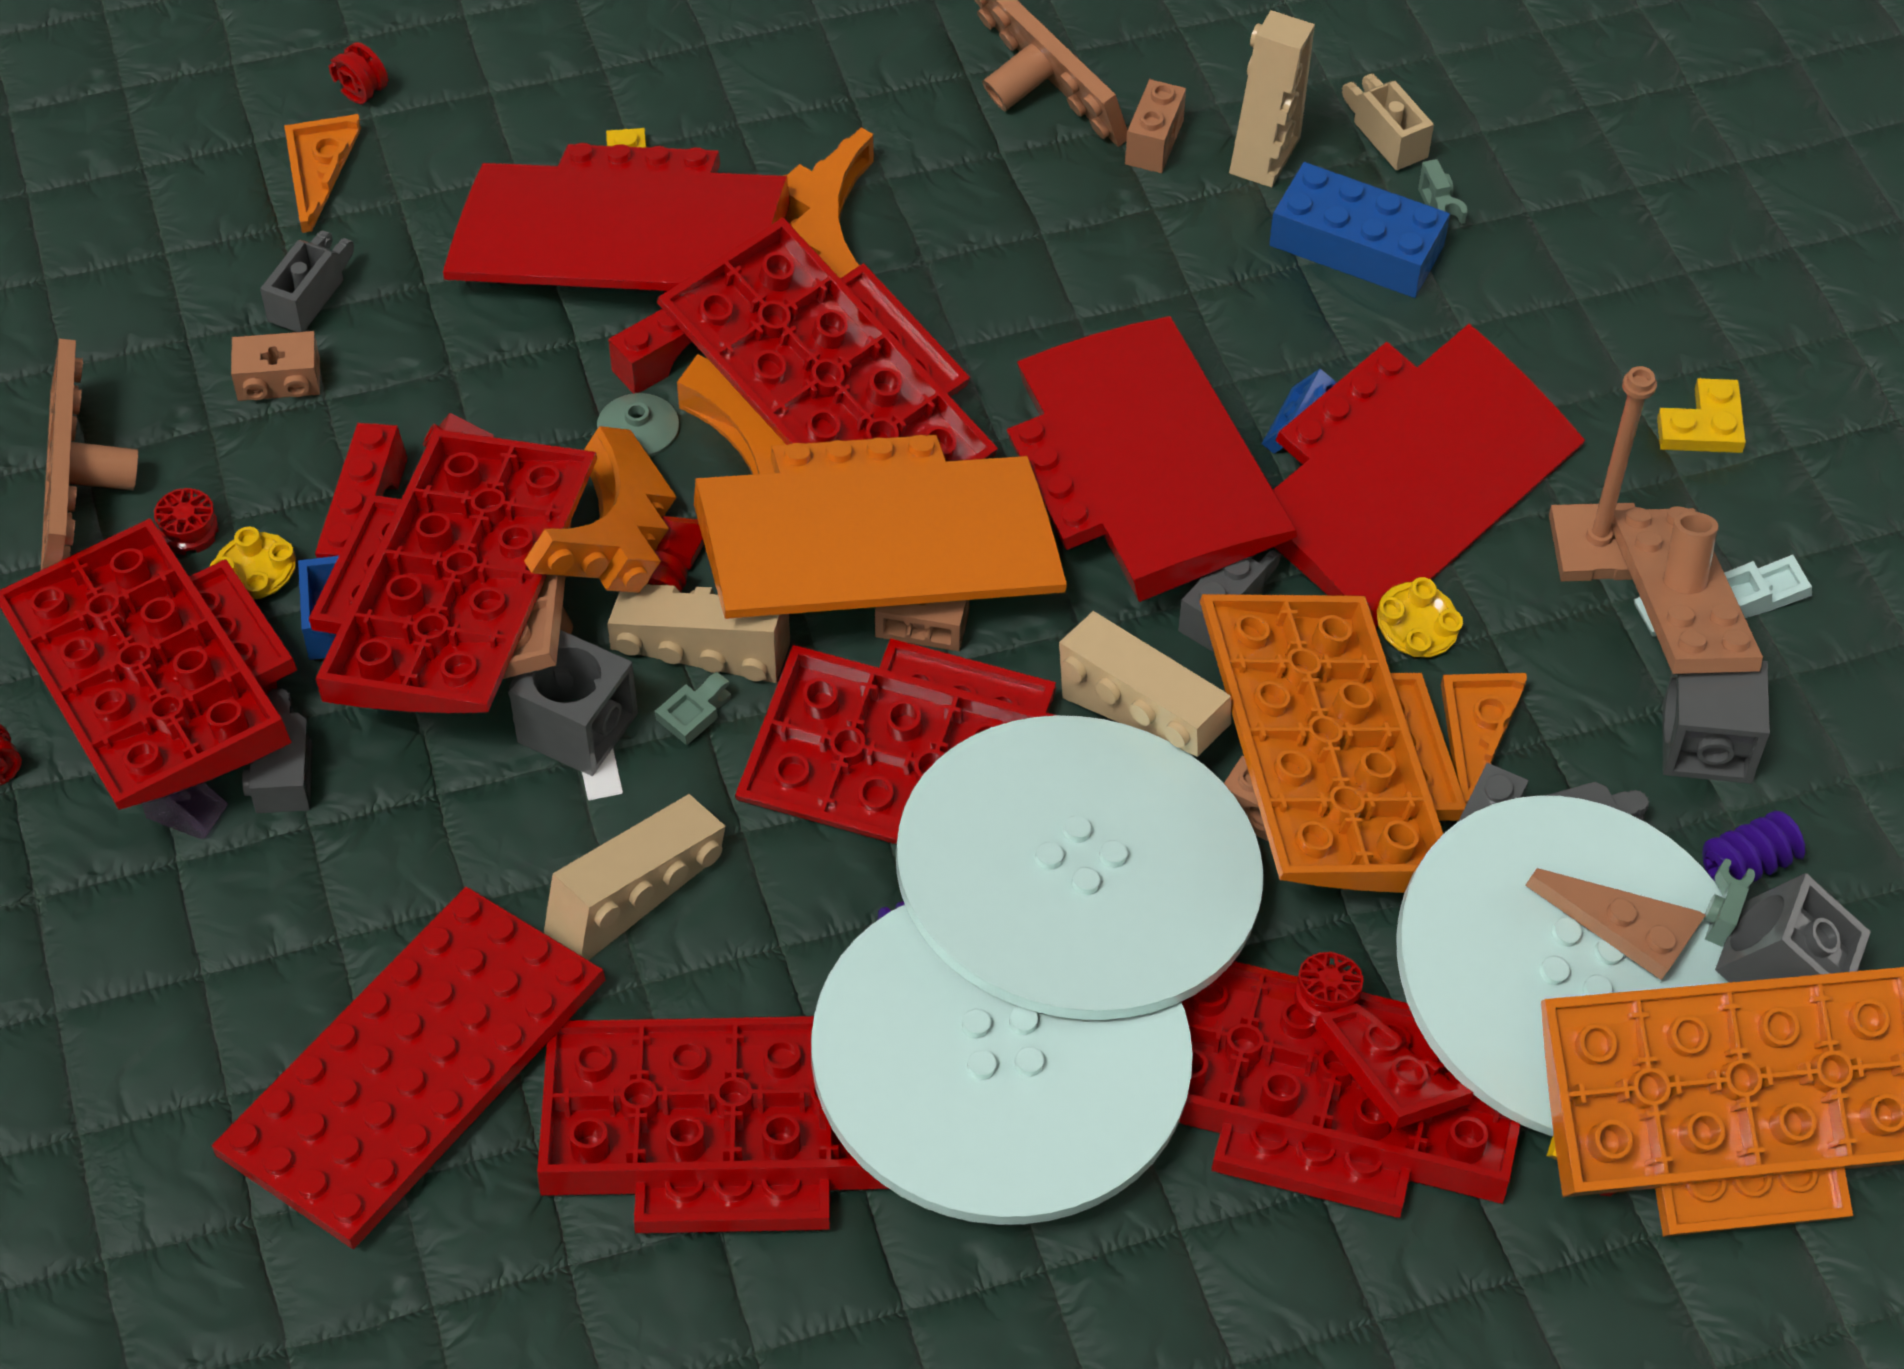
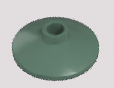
(647, 416)

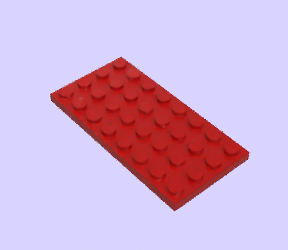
(408, 1066)

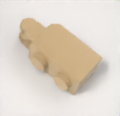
(1390, 120)

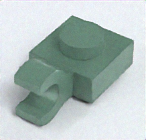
(1437, 190)
(692, 711)
(1725, 910)

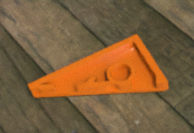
(316, 159)
(1477, 719)

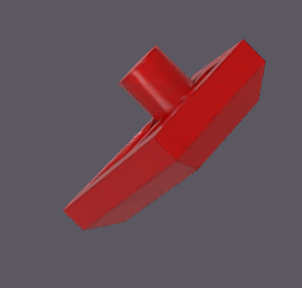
(682, 539)

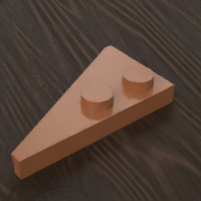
(1636, 925)

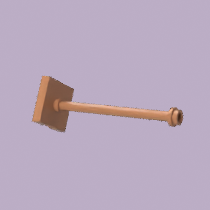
(1584, 532)

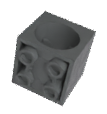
(1715, 725)
(580, 730)
(1792, 934)

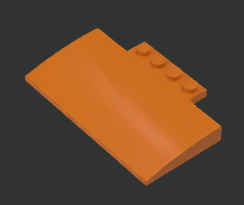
(875, 529)
(1332, 740)
(1729, 1095)

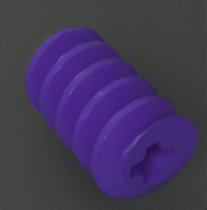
(1758, 846)

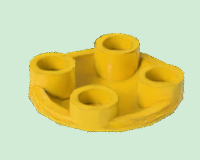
(260, 561)
(1418, 618)

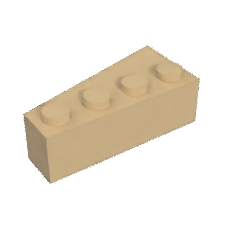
(1273, 98)
(695, 633)
(1140, 686)
(630, 876)

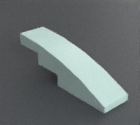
(1759, 588)

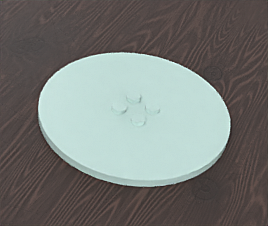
(1079, 867)
(1488, 949)
(982, 1099)

